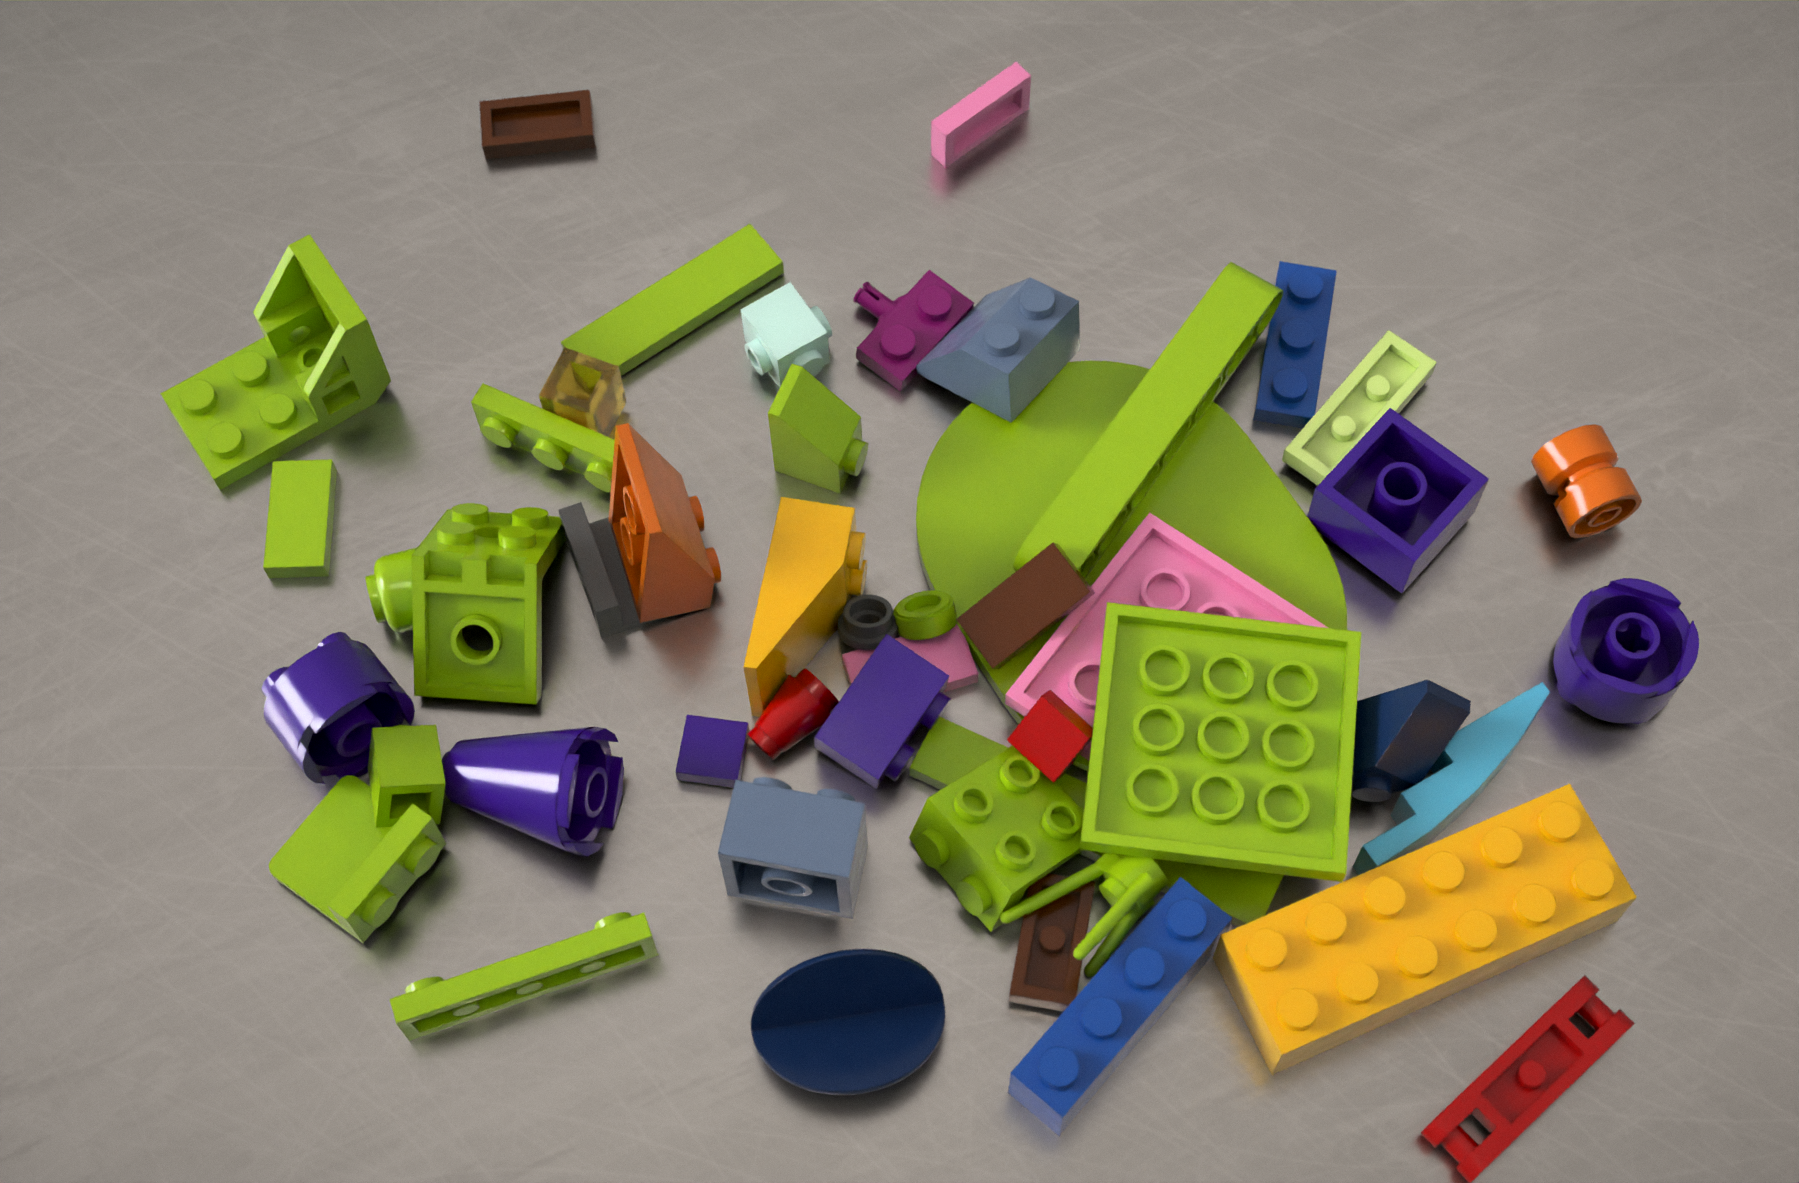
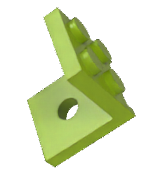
(484, 574)

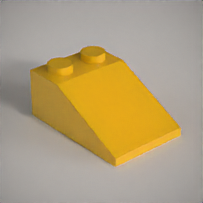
(806, 583)

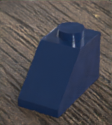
(1402, 737)

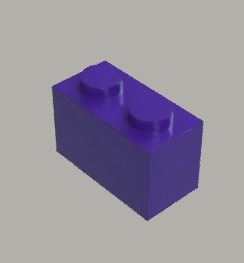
(882, 713)

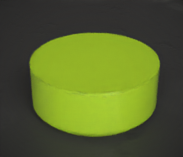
(925, 615)

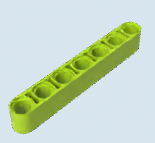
(1155, 420)

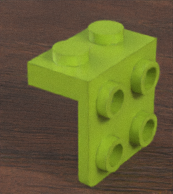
(997, 833)
(349, 864)

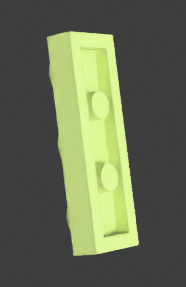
(1381, 381)

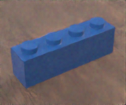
(1118, 1006)

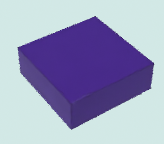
(712, 751)

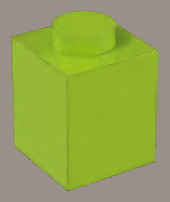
(405, 770)

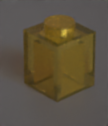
(584, 391)

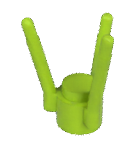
(1127, 887)

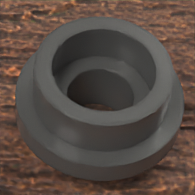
(866, 622)

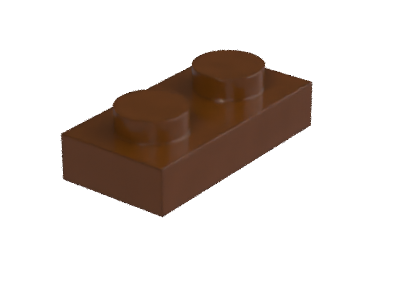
(1044, 964)

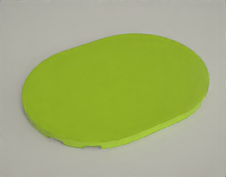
(999, 477)

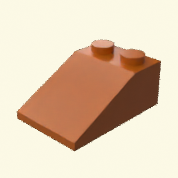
(658, 532)

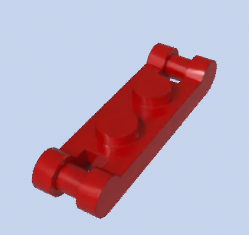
(1527, 1078)

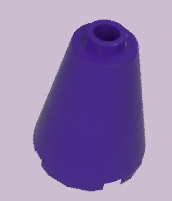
(541, 783)

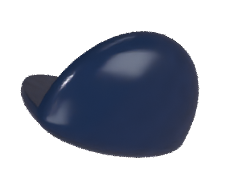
(849, 1021)

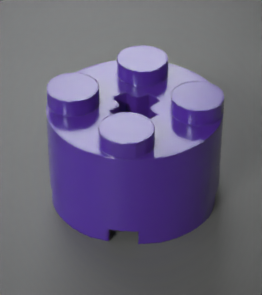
(1625, 651)
(330, 703)

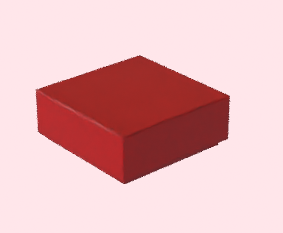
(1051, 736)

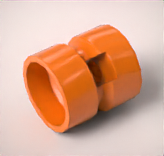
(1584, 476)

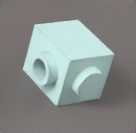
(785, 332)

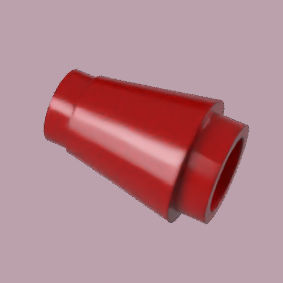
(793, 713)

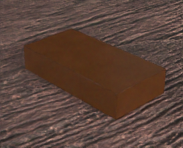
(537, 124)
(1025, 606)

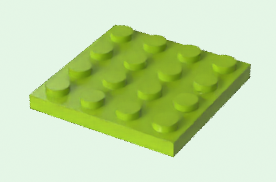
(1223, 742)

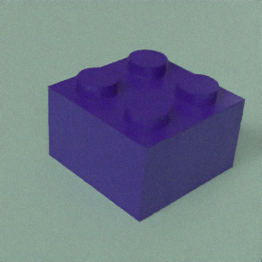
(1396, 500)

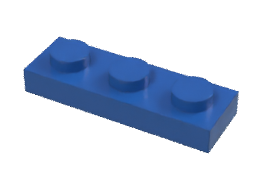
(1295, 346)

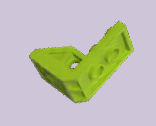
(292, 383)

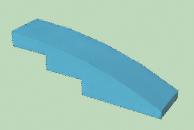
(1457, 780)

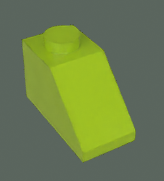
(814, 433)

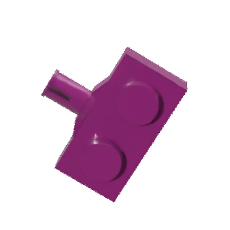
(908, 326)

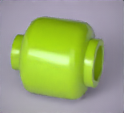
(392, 590)

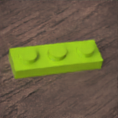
(544, 434)

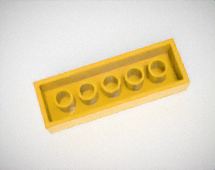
(1421, 928)

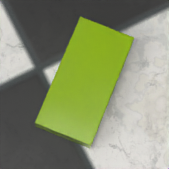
(300, 519)

